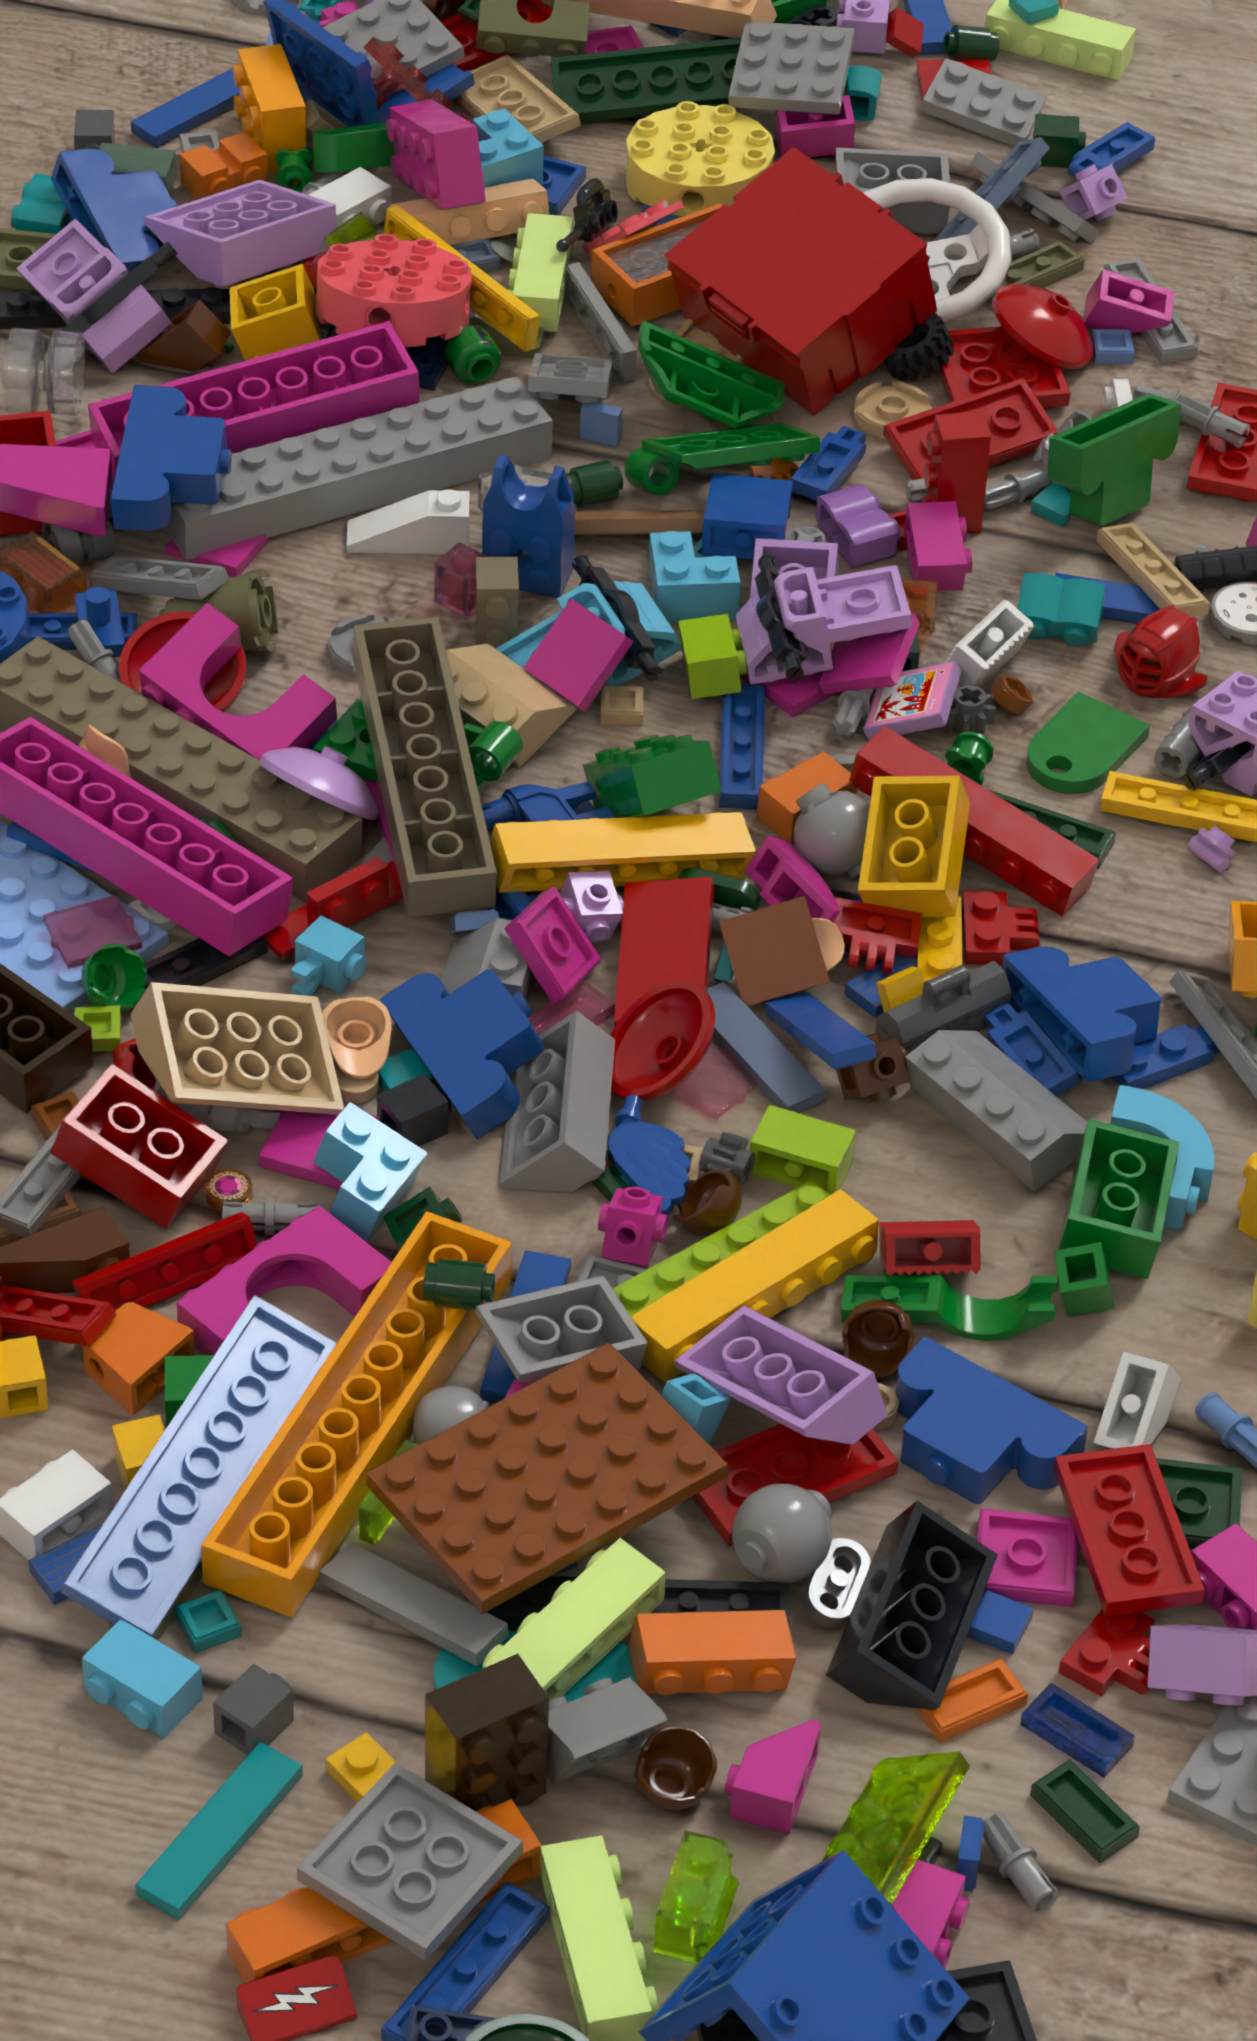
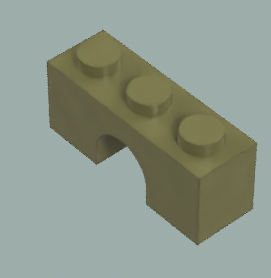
(506, 31)

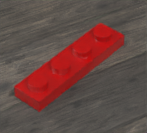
(171, 1266)

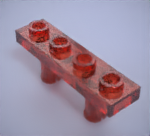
(396, 76)

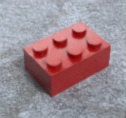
(138, 1146)

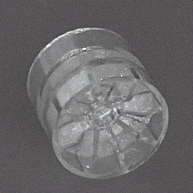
(32, 371)

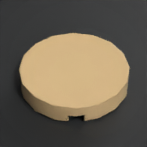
(886, 404)

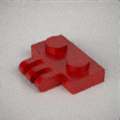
(995, 928)
(877, 933)
(1111, 1651)

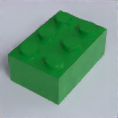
(652, 775)
(1120, 1195)

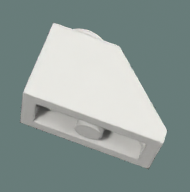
(1137, 1402)

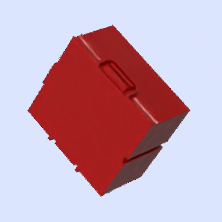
(804, 279)

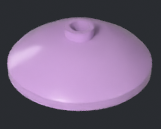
(323, 777)

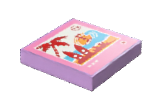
(916, 702)

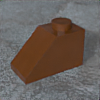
(189, 341)

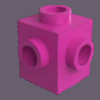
(632, 1225)

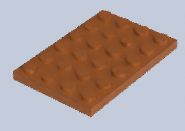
(546, 1477)

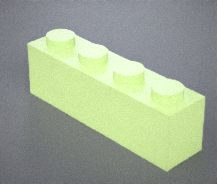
(1065, 40)
(540, 267)
(585, 1618)
(595, 1939)

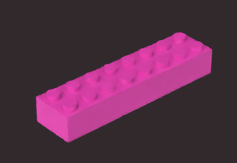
(286, 391)
(138, 839)

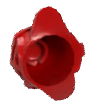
(1166, 638)

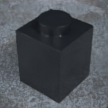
(415, 1110)

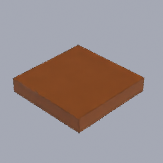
(774, 951)

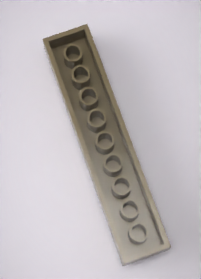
(184, 764)

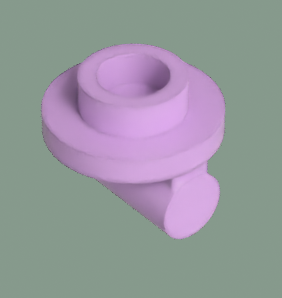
(1213, 847)

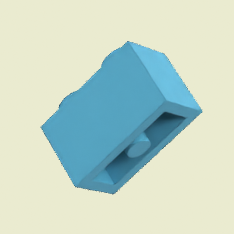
(142, 1678)

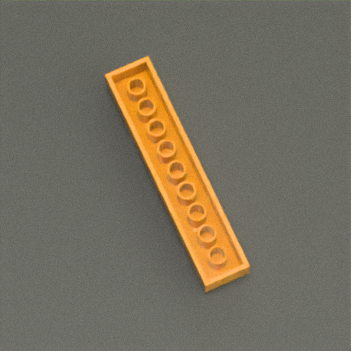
(347, 1423)

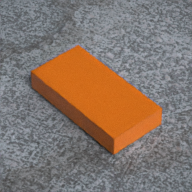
(975, 1700)

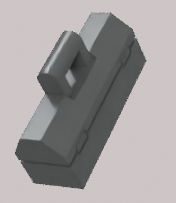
(947, 1003)

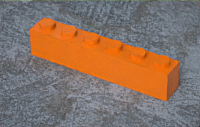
(310, 1927)

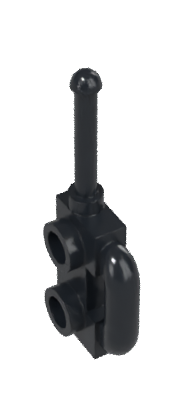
(591, 215)

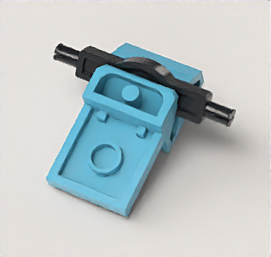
(622, 606)

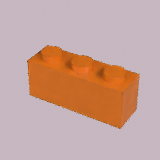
(712, 1652)

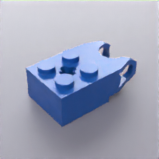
(531, 525)

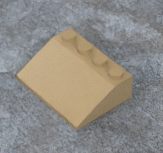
(237, 1048)

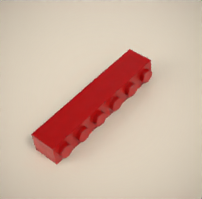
(996, 833)

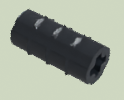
(1219, 567)

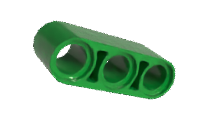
(352, 148)

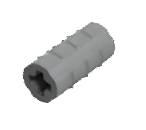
(1178, 750)

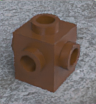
(876, 1076)

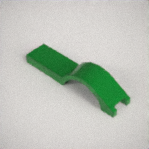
(934, 1301)

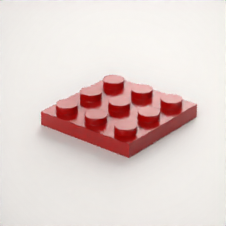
(993, 358)

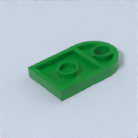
(1085, 742)

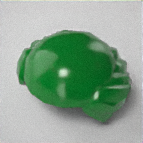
(114, 977)

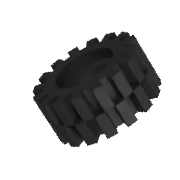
(921, 351)

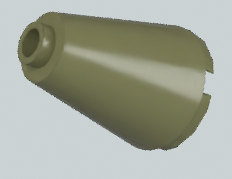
(245, 603)

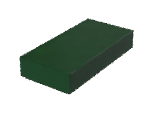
(1084, 1811)

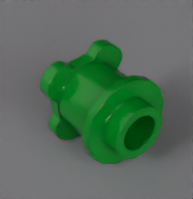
(294, 168)
(970, 755)

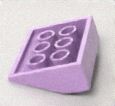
(245, 231)

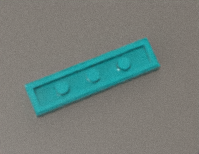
(219, 1830)

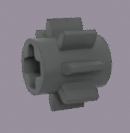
(970, 710)
(728, 1155)

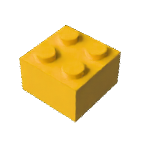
(274, 313)

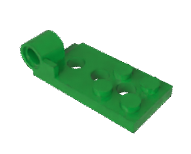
(715, 448)
(489, 748)

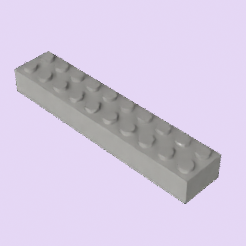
(366, 465)

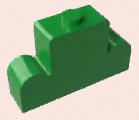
(1112, 457)

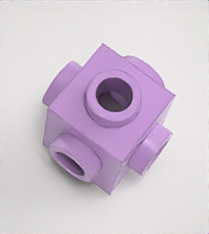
(1094, 193)
(593, 903)

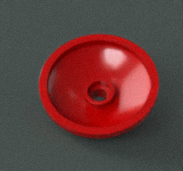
(1044, 324)
(151, 636)
(661, 1040)

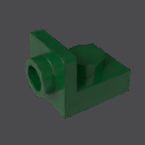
(406, 1216)

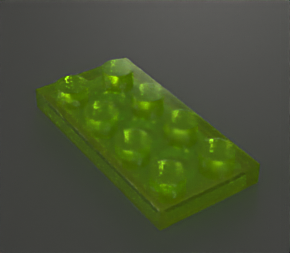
(898, 1816)

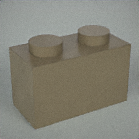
(496, 600)

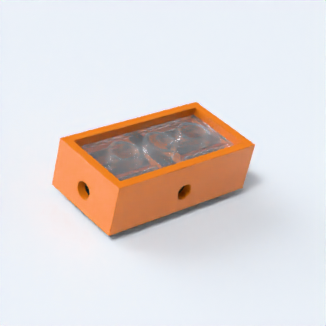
(634, 272)

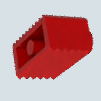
(930, 1247)

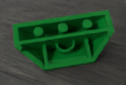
(707, 380)

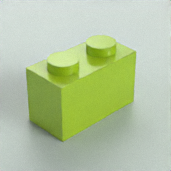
(712, 656)
(802, 1149)

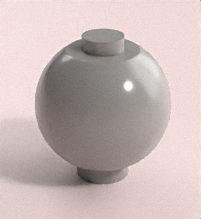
(832, 830)
(782, 1532)

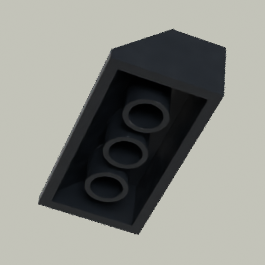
(912, 1612)

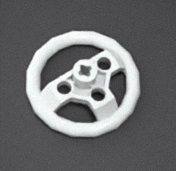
(984, 247)

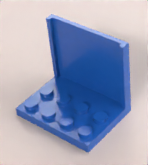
(339, 75)
(817, 1965)

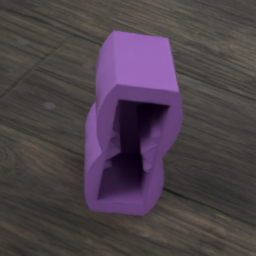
(857, 524)

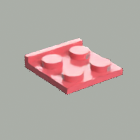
(634, 224)

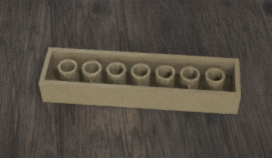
(424, 767)

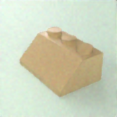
(498, 689)

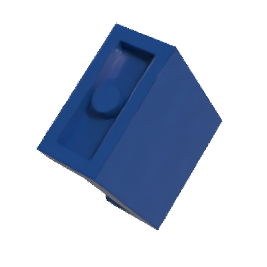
(744, 510)

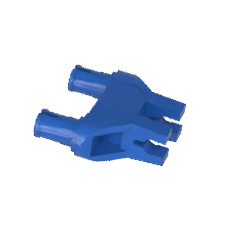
(543, 803)

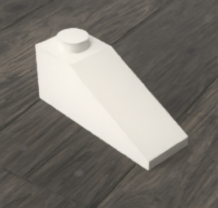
(415, 525)

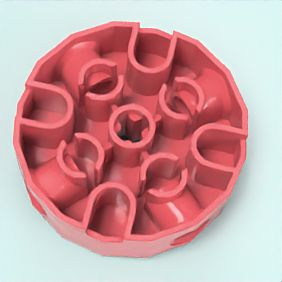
(394, 281)

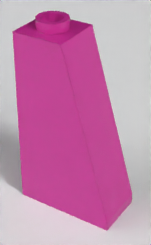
(57, 485)

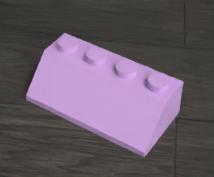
(787, 1377)

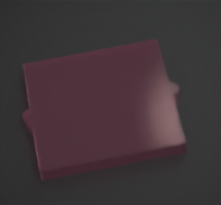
(88, 927)
(716, 1083)

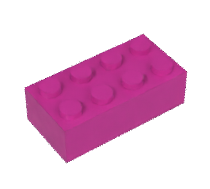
(436, 154)

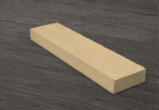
(1151, 569)

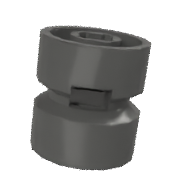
(80, 545)

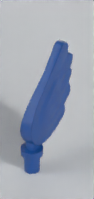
(649, 1155)

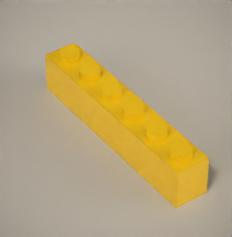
(631, 848)
(762, 1276)

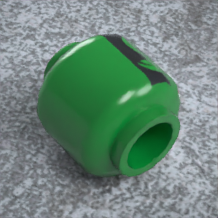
(473, 354)

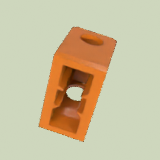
(132, 1352)

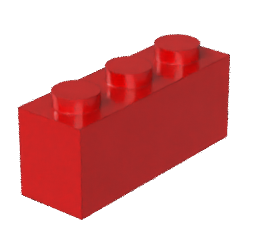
(959, 464)

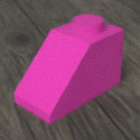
(1127, 304)
(774, 1777)

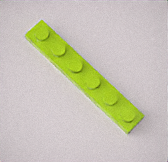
(701, 1256)

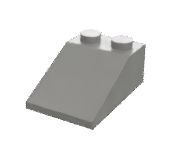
(873, 168)
(559, 1326)

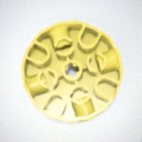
(695, 152)

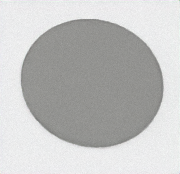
(503, 250)

